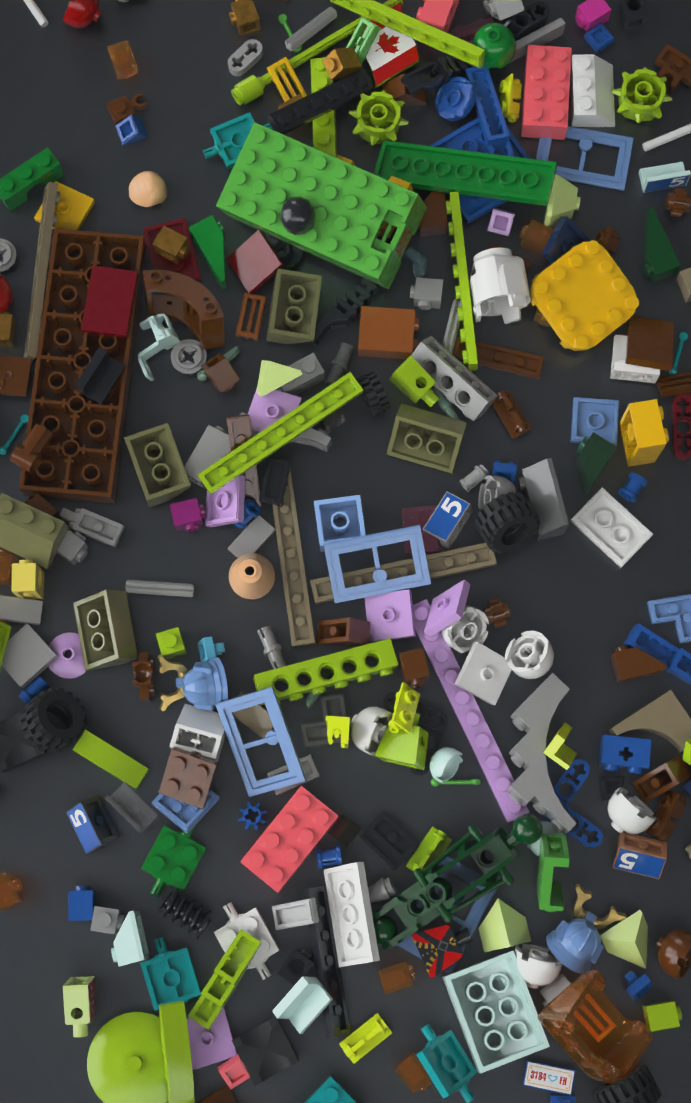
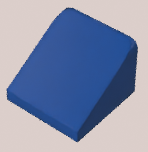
(131, 129)

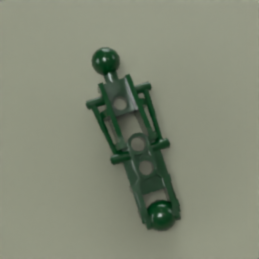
(525, 830)

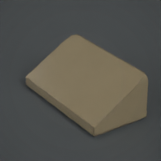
(255, 718)

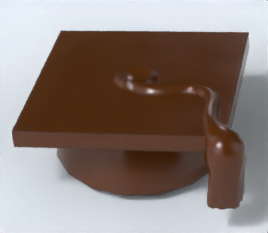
(14, 375)

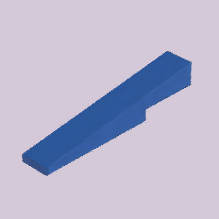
(489, 112)
(676, 660)

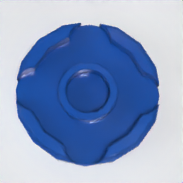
(455, 99)

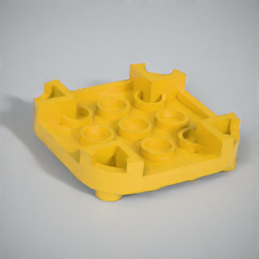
(584, 296)

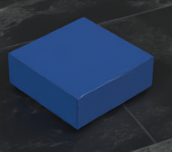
(599, 38)

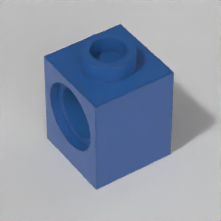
(81, 903)

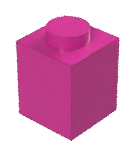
(592, 14)

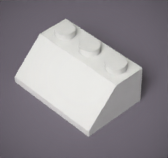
(591, 92)

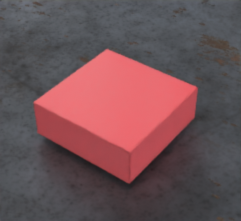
(233, 1071)

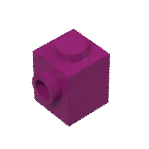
(188, 515)

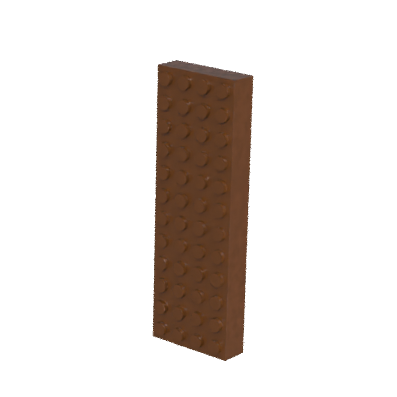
(87, 436)

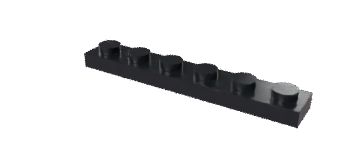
(320, 102)
(327, 965)

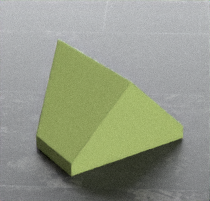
(274, 376)
(503, 928)
(628, 939)

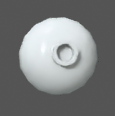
(467, 630)
(530, 655)
(369, 728)
(629, 813)
(536, 965)

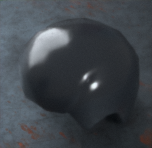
(297, 215)

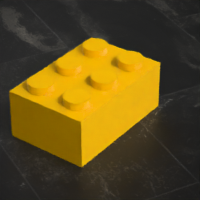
(643, 432)

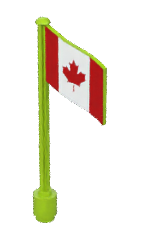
(387, 57)

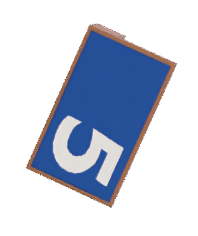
(640, 855)

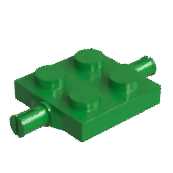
(172, 859)

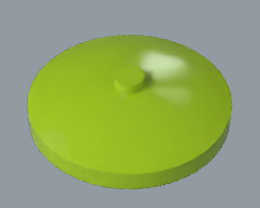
(128, 1060)

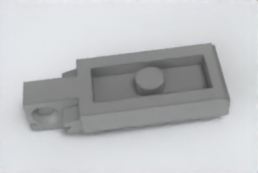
(93, 526)

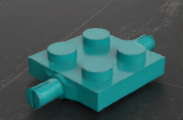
(230, 139)
(170, 976)
(447, 1063)

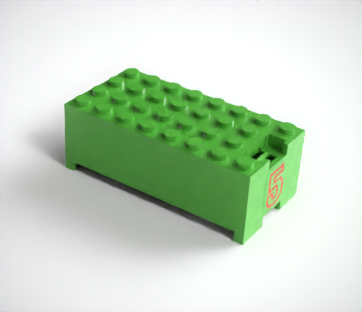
(345, 201)

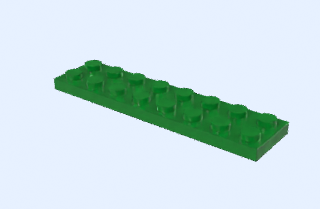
(468, 172)

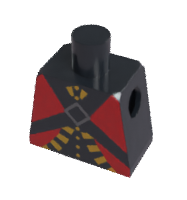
(440, 947)

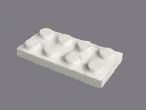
(351, 914)

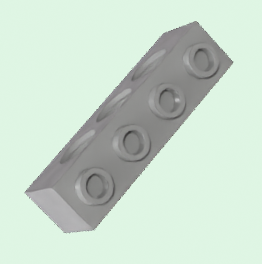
(463, 379)

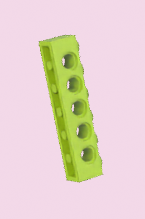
(381, 651)

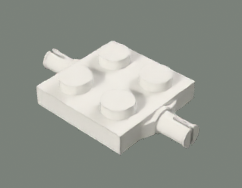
(255, 926)

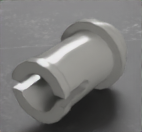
(474, 477)

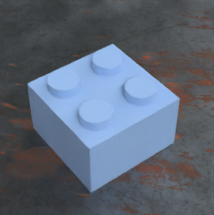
(339, 519)

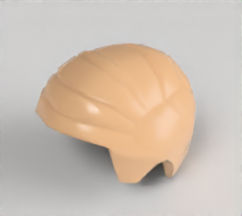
(147, 189)

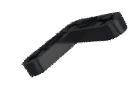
(434, 732)

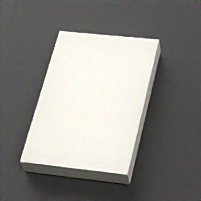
(611, 527)

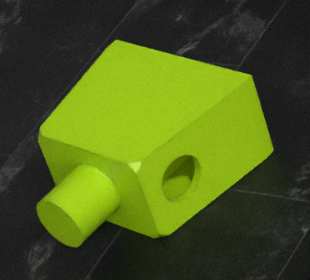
(408, 376)
(405, 747)

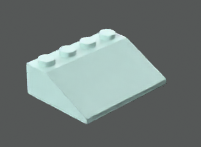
(495, 1012)

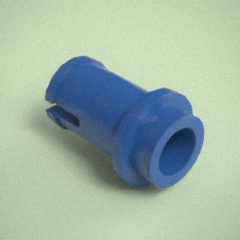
(33, 689)

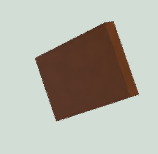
(650, 343)

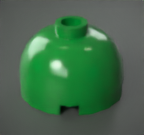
(498, 45)

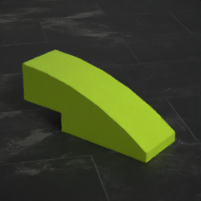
(110, 759)

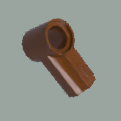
(29, 453)

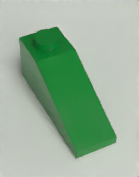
(211, 244)

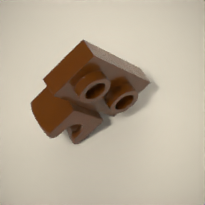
(674, 67)
(143, 676)

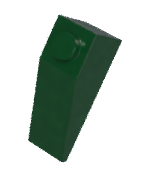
(658, 256)

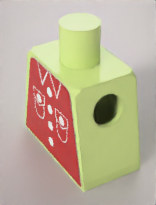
(79, 993)

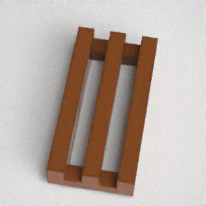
(248, 334)

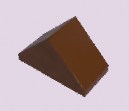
(399, 92)

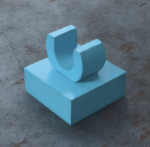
(208, 650)

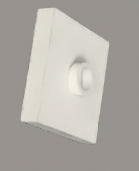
(483, 673)

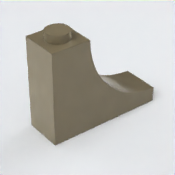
(662, 717)

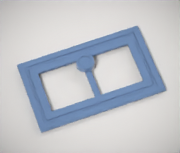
(586, 139)
(380, 585)
(279, 734)
(474, 915)

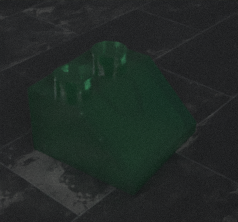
(592, 459)

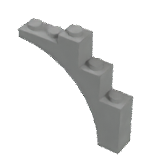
(216, 444)
(534, 783)

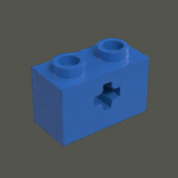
(637, 748)

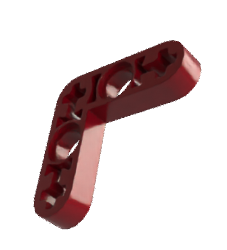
(676, 411)

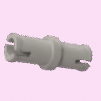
(272, 648)

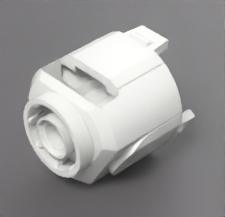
(498, 285)

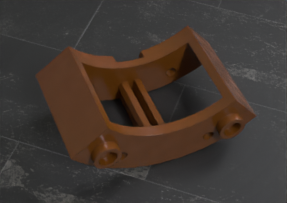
(201, 317)

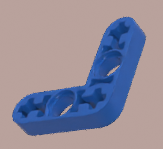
(565, 800)

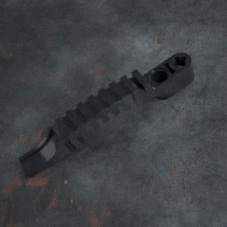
(530, 19)
(347, 309)

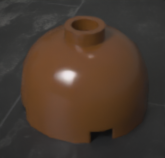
(675, 953)

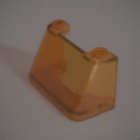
(594, 1030)

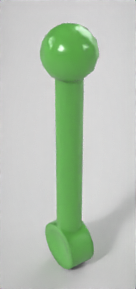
(283, 20)
(435, 783)

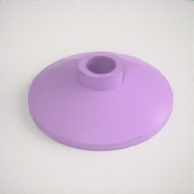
(67, 667)

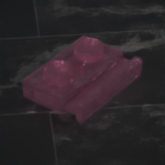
(419, 516)

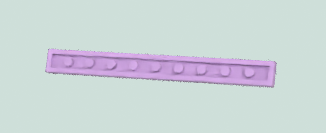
(468, 715)

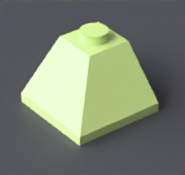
(561, 202)

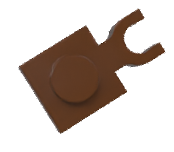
(122, 108)

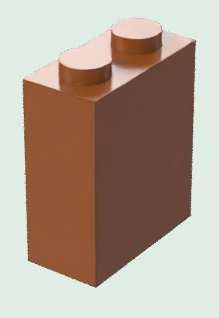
(387, 332)

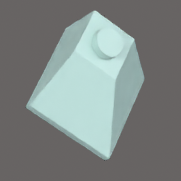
(130, 942)

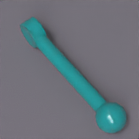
(682, 337)
(24, 420)

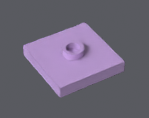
(271, 408)
(226, 504)
(447, 608)
(390, 616)
(211, 1045)

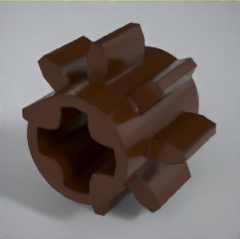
(678, 202)
(497, 612)

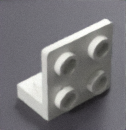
(629, 372)

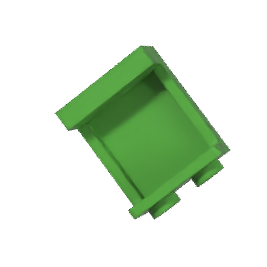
(552, 853)

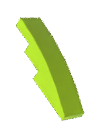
(225, 979)
(176, 1052)

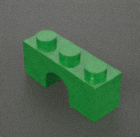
(38, 169)

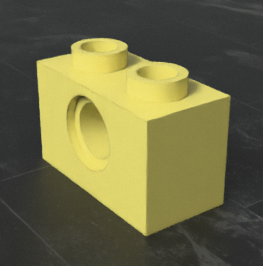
(27, 580)

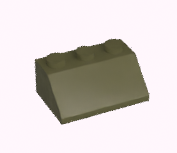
(293, 307)
(426, 438)
(157, 464)
(29, 531)
(105, 629)

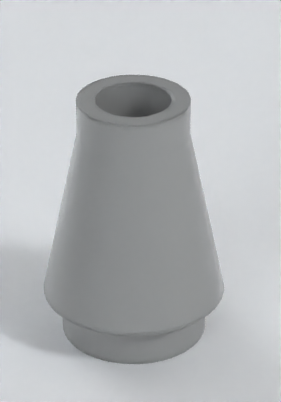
(382, 891)

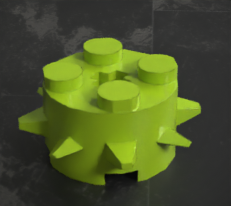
(641, 95)
(378, 117)

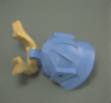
(201, 685)
(578, 942)

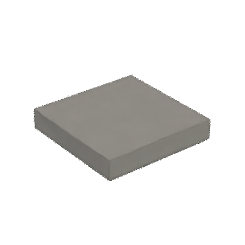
(26, 656)

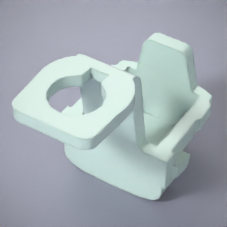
(165, 338)

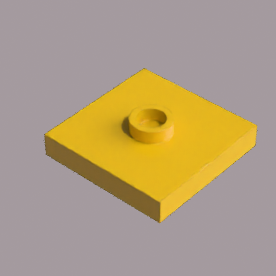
(71, 209)

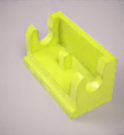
(338, 725)

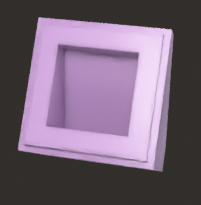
(501, 221)

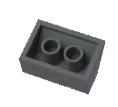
(544, 495)

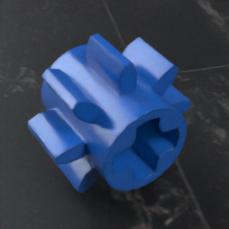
(246, 813)

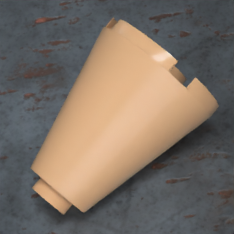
(254, 585)

